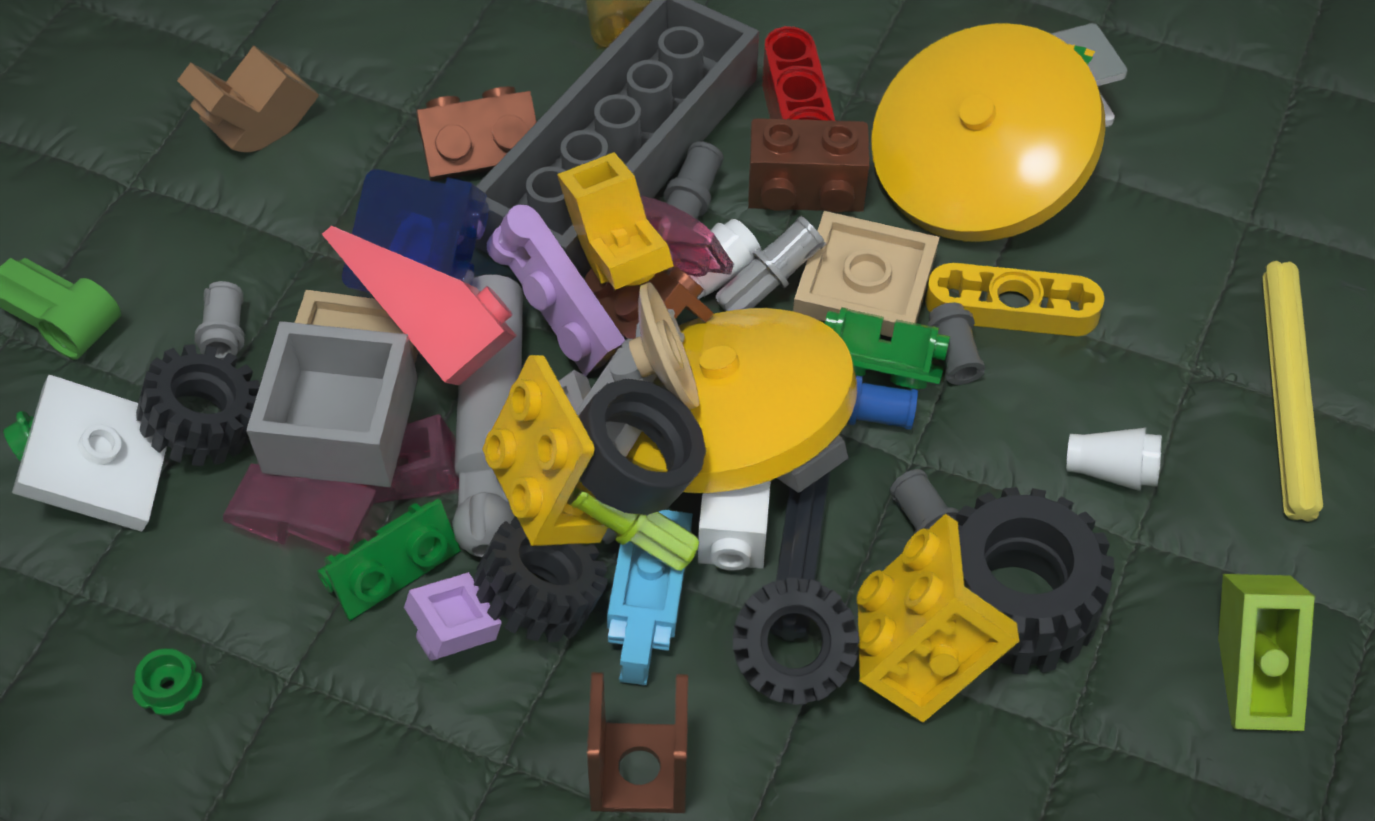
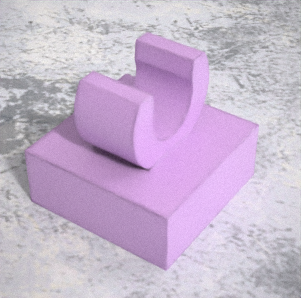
(450, 616)

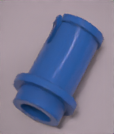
(884, 405)

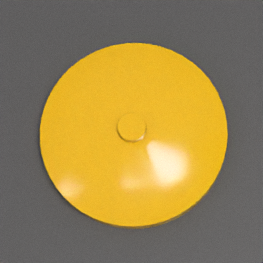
(988, 132)
(768, 395)

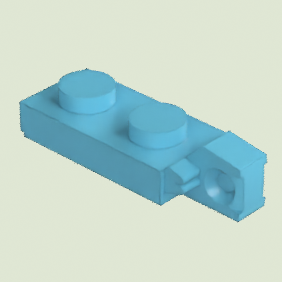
(644, 605)

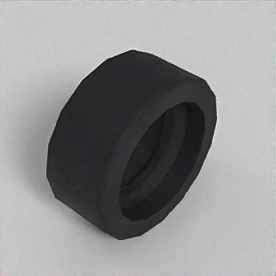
(665, 422)

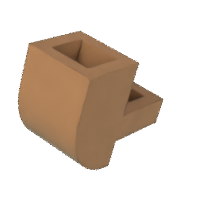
(254, 105)

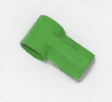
(64, 313)

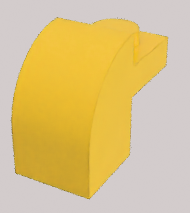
(613, 223)

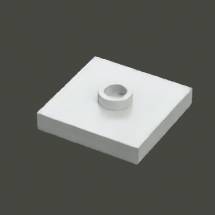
(89, 455)

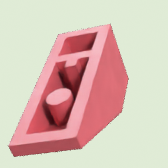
(442, 315)

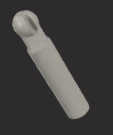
(480, 400)

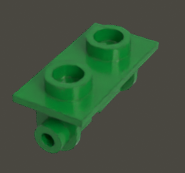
(905, 357)
(391, 559)

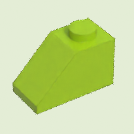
(1266, 650)

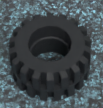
(1053, 544)

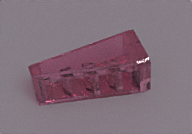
(422, 475)

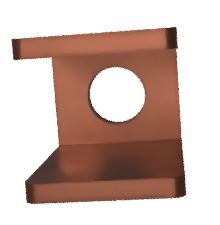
(613, 741)

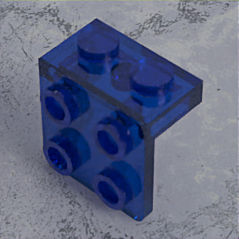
(421, 222)

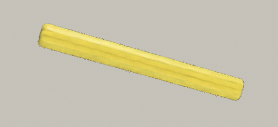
(1292, 393)

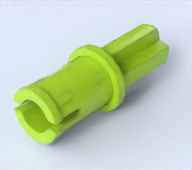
(650, 532)

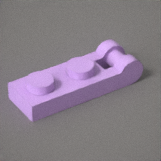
(555, 288)

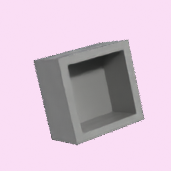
(333, 404)

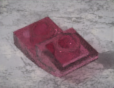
(690, 242)
(309, 508)

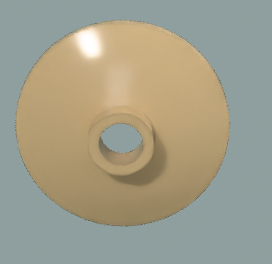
(661, 349)

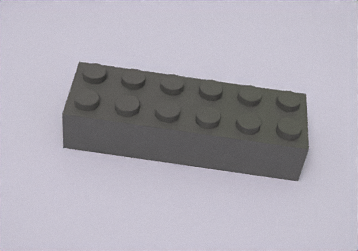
(641, 98)

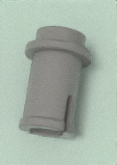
(221, 319)

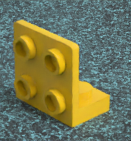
(539, 457)
(923, 628)

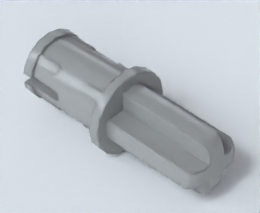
(771, 266)

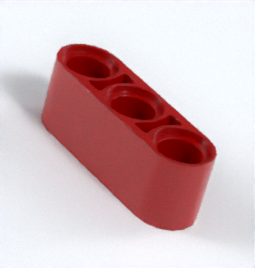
(794, 77)

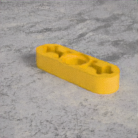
(1054, 319)

